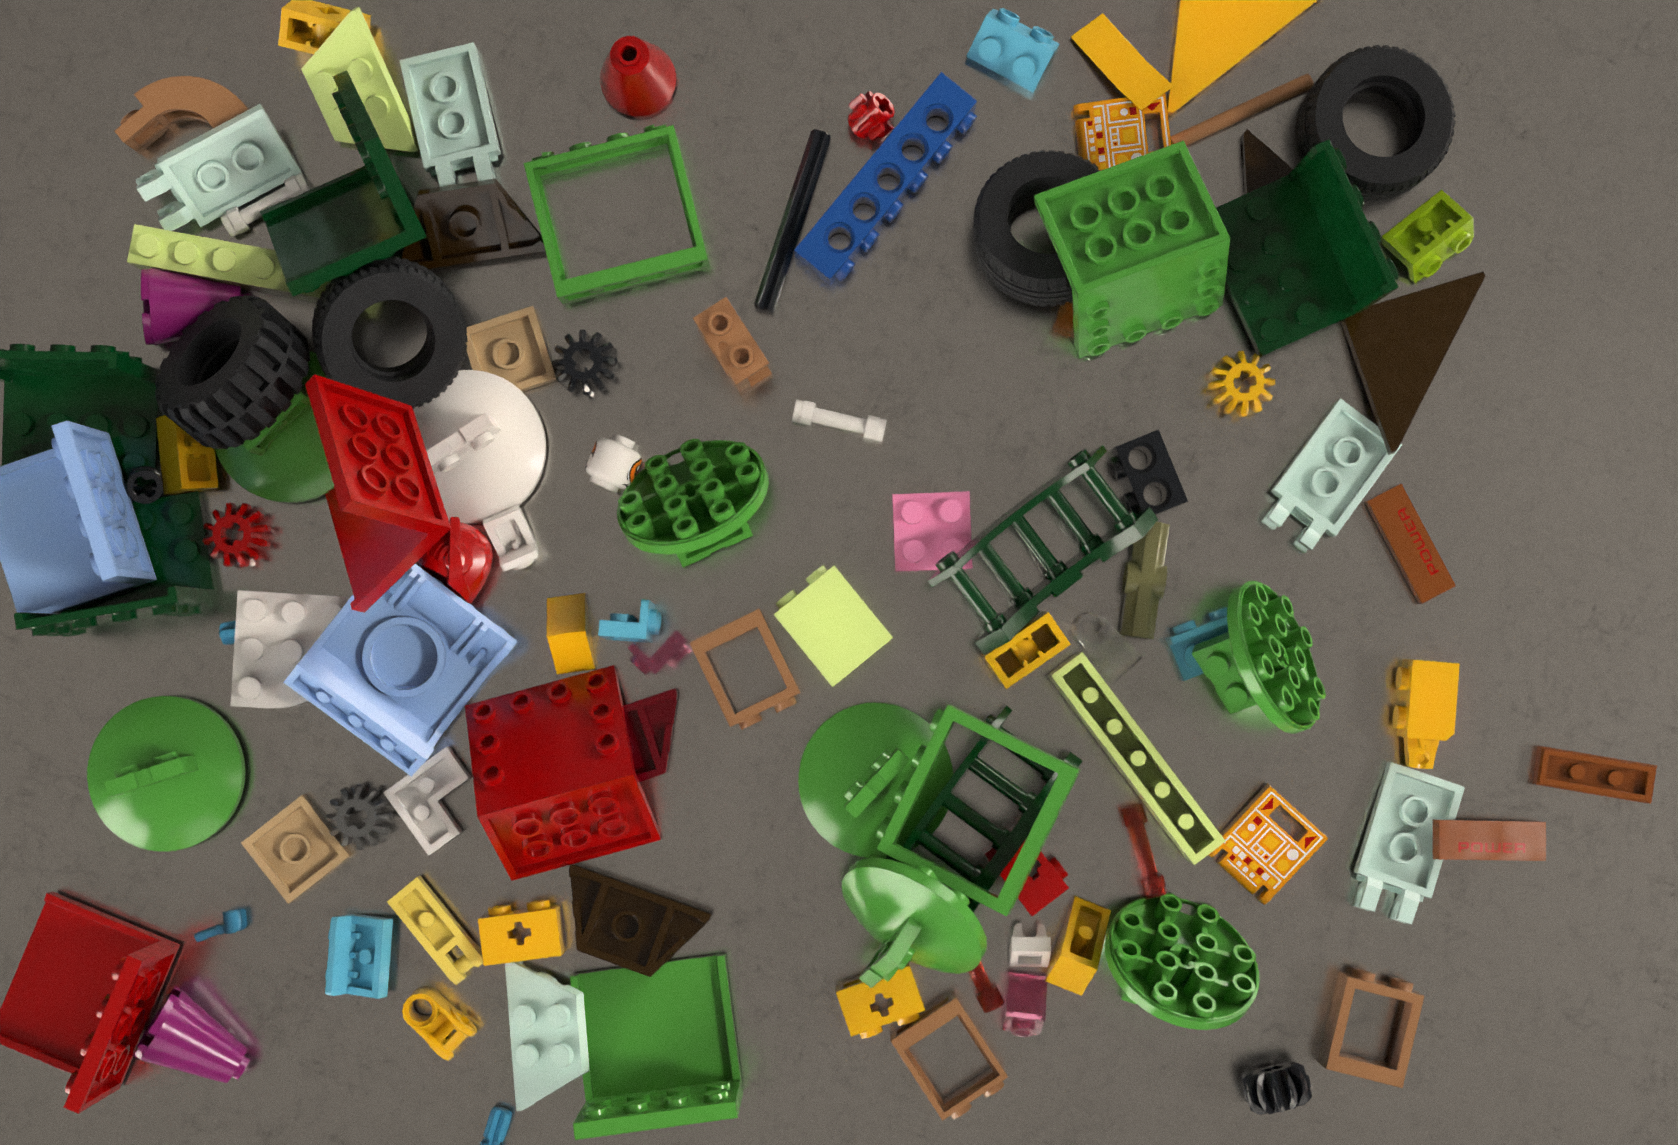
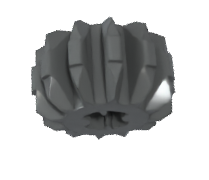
(359, 801)

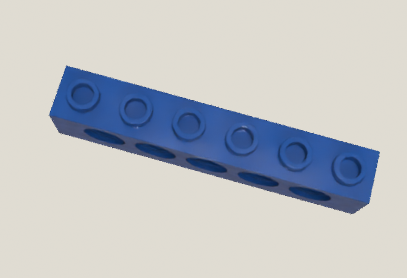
(940, 99)

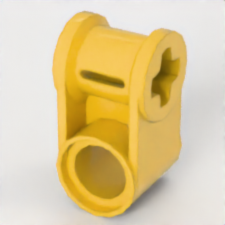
(440, 1023)

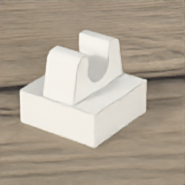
(1029, 950)

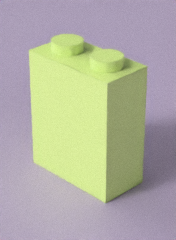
(831, 624)

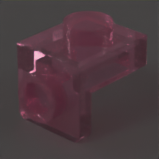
(670, 653)
(1025, 1004)

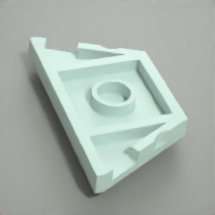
(544, 1033)

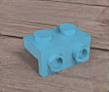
(1013, 48)
(359, 956)

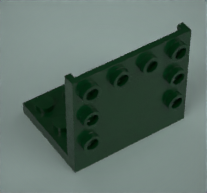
(348, 218)
(1303, 253)
(88, 388)
(181, 563)

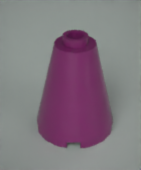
(176, 301)
(191, 1041)

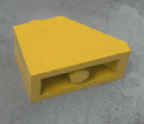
(1078, 946)

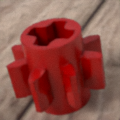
(871, 115)

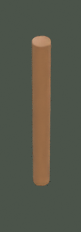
(1244, 110)

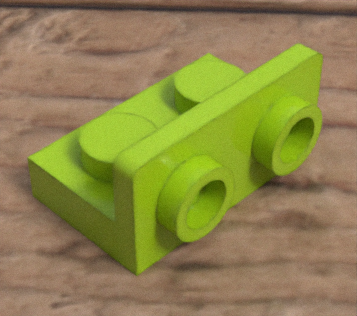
(1430, 235)

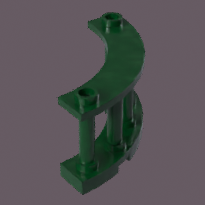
(1059, 575)
(1004, 841)

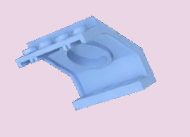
(401, 666)

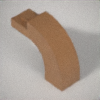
(175, 100)

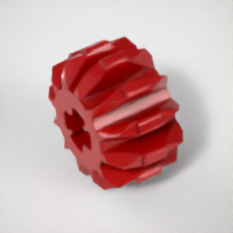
(231, 548)

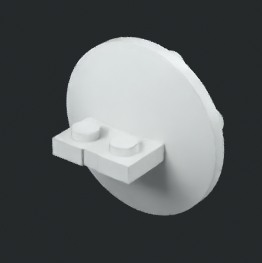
(482, 445)

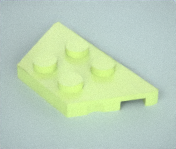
(354, 50)

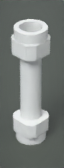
(237, 220)
(807, 413)

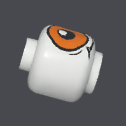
(613, 463)

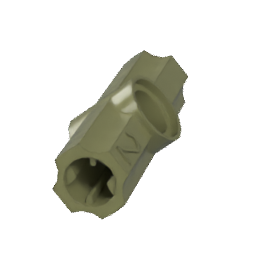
(1144, 583)

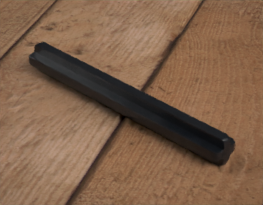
(792, 221)

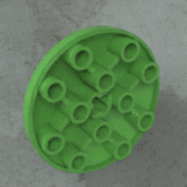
(287, 458)
(694, 503)
(1264, 660)
(856, 769)
(166, 773)
(912, 919)
(1181, 965)

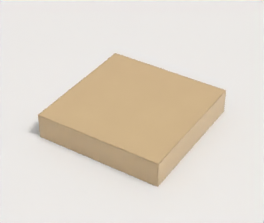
(512, 349)
(296, 848)

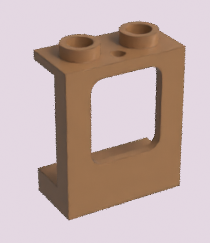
(733, 346)

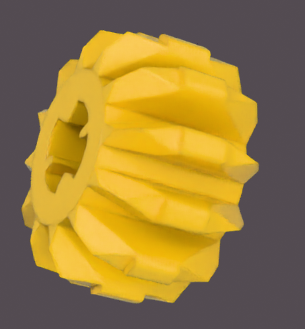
(1232, 371)

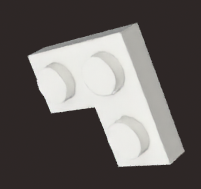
(420, 796)

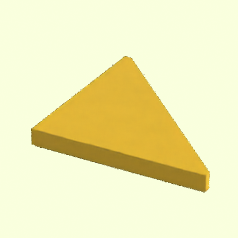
(1219, 35)

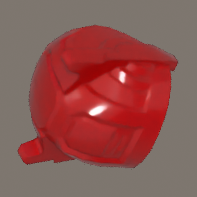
(460, 560)

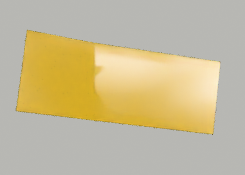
(1121, 62)

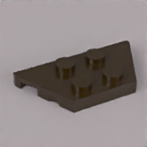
(470, 225)
(629, 923)

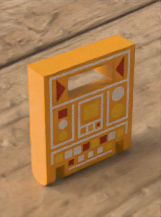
(1117, 130)
(1261, 850)

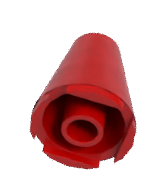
(637, 77)

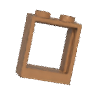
(728, 633)
(930, 1020)
(1330, 1055)

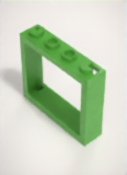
(585, 156)
(909, 792)

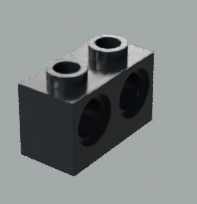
(1157, 472)

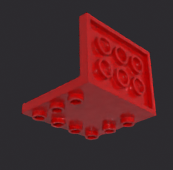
(383, 485)
(557, 774)
(84, 996)

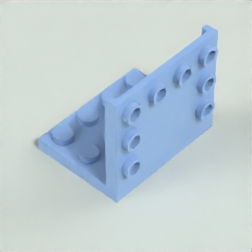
(69, 525)

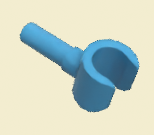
(233, 921)

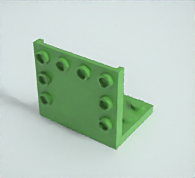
(1137, 247)
(658, 1048)

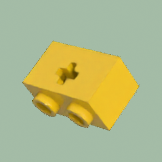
(309, 23)
(1027, 650)
(503, 946)
(867, 1020)

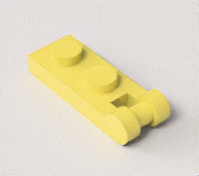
(436, 929)

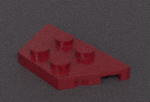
(650, 732)

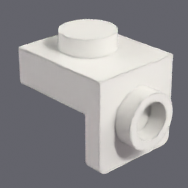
(512, 538)

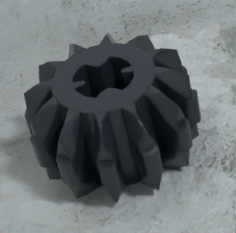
(572, 370)
(1277, 1088)

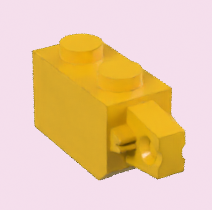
(1425, 708)

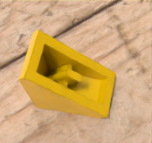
(570, 633)

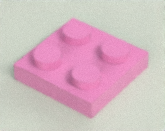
(929, 528)

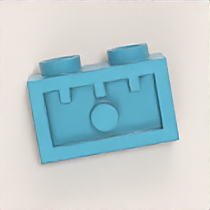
(626, 628)
(1188, 635)

